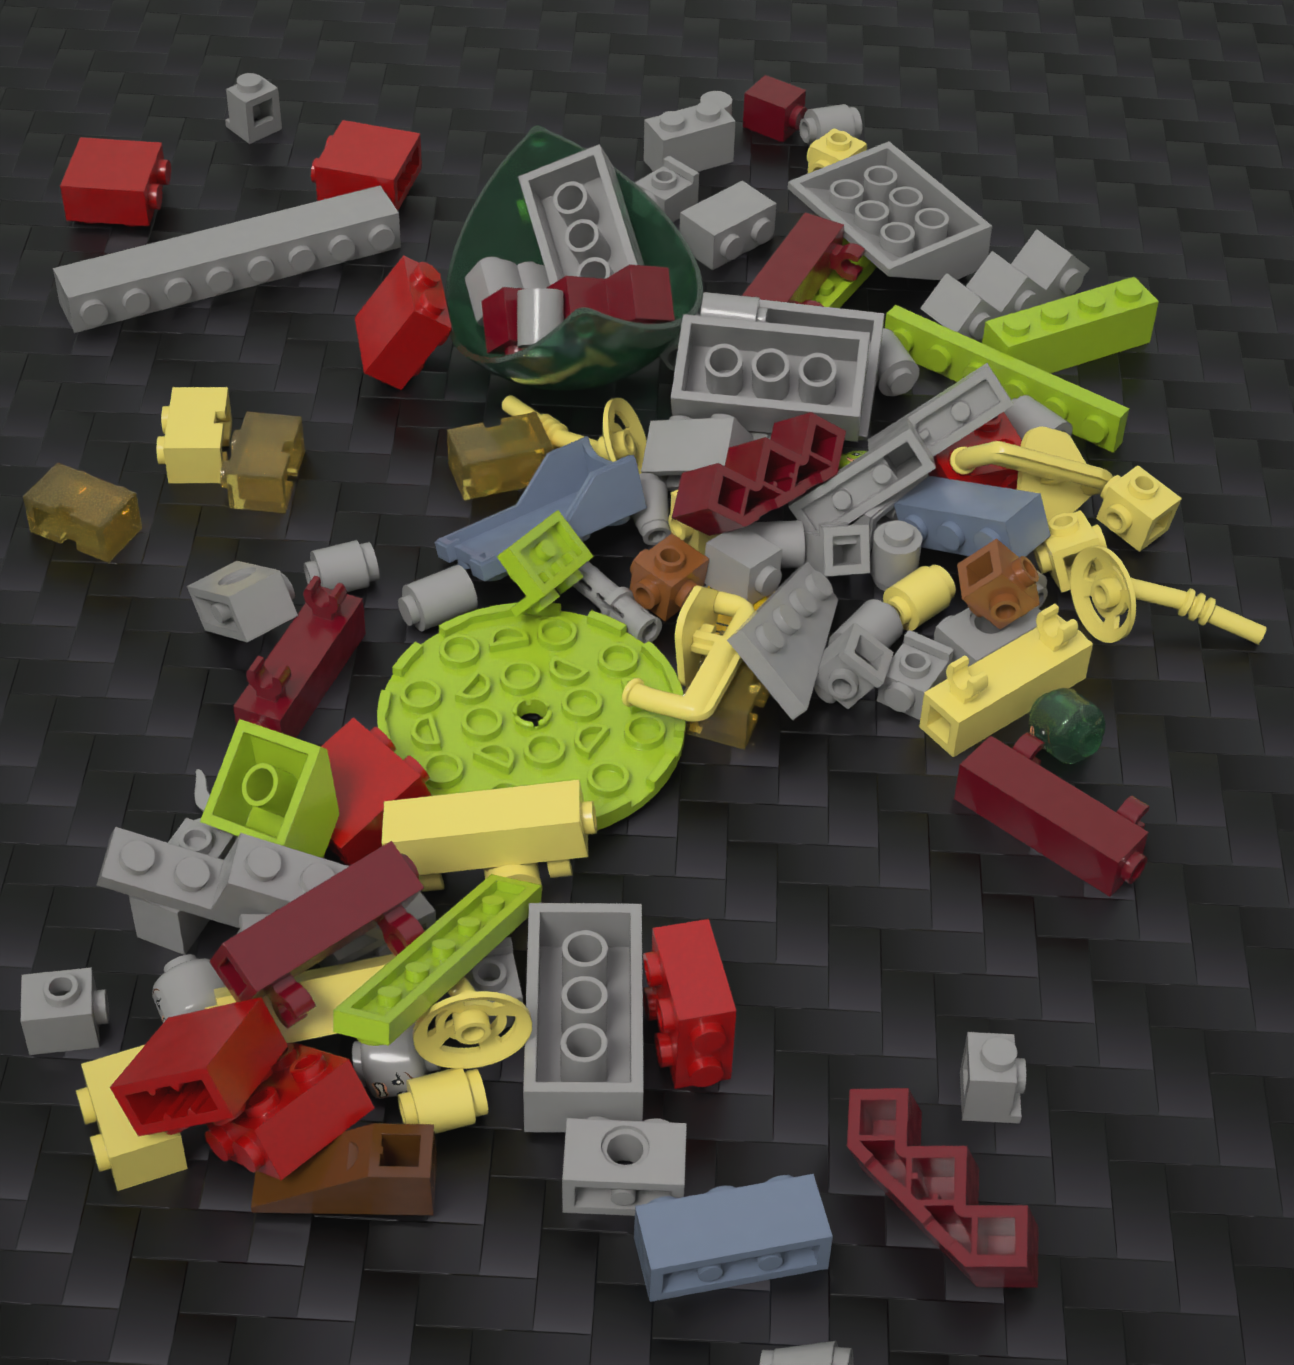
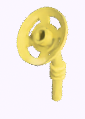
(612, 445)
(1115, 592)
(472, 1026)

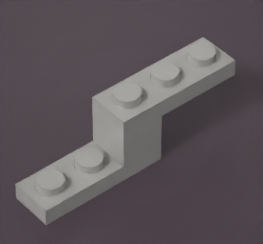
(903, 451)
(250, 880)

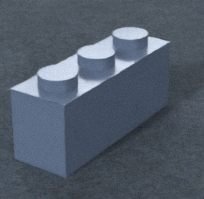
(970, 515)
(732, 1236)

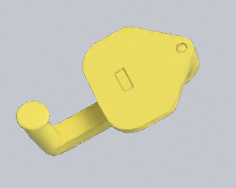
(1045, 465)
(695, 638)

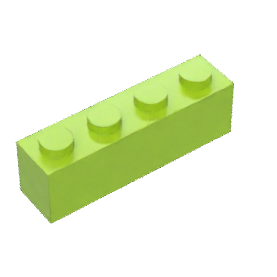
(1077, 326)

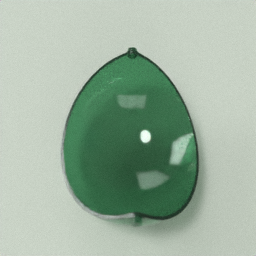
(588, 345)

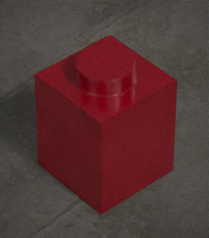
(774, 108)

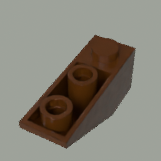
(359, 1172)

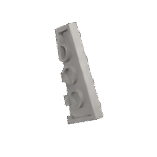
(788, 638)

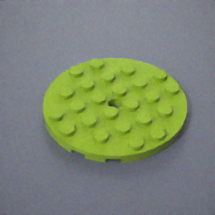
(464, 691)

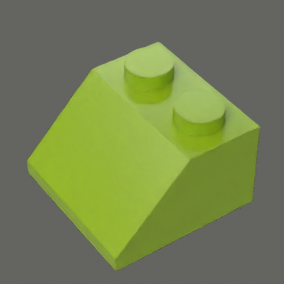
(274, 790)

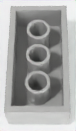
(580, 217)
(769, 372)
(583, 1014)

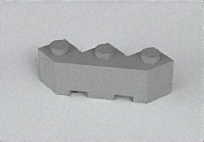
(1036, 276)

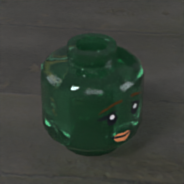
(1067, 725)

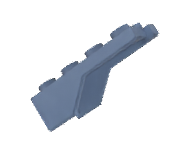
(569, 479)

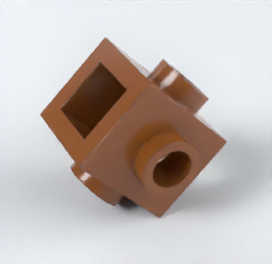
(667, 575)
(998, 584)

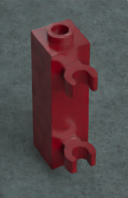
(806, 262)
(304, 661)
(1054, 815)
(317, 925)

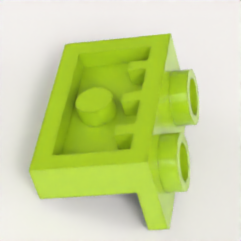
(543, 561)

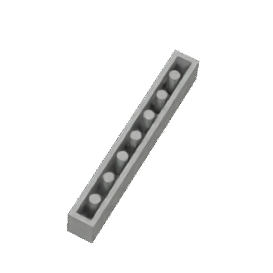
(226, 258)

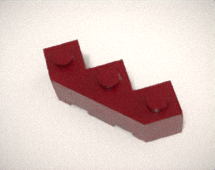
(630, 294)
(760, 475)
(941, 1191)

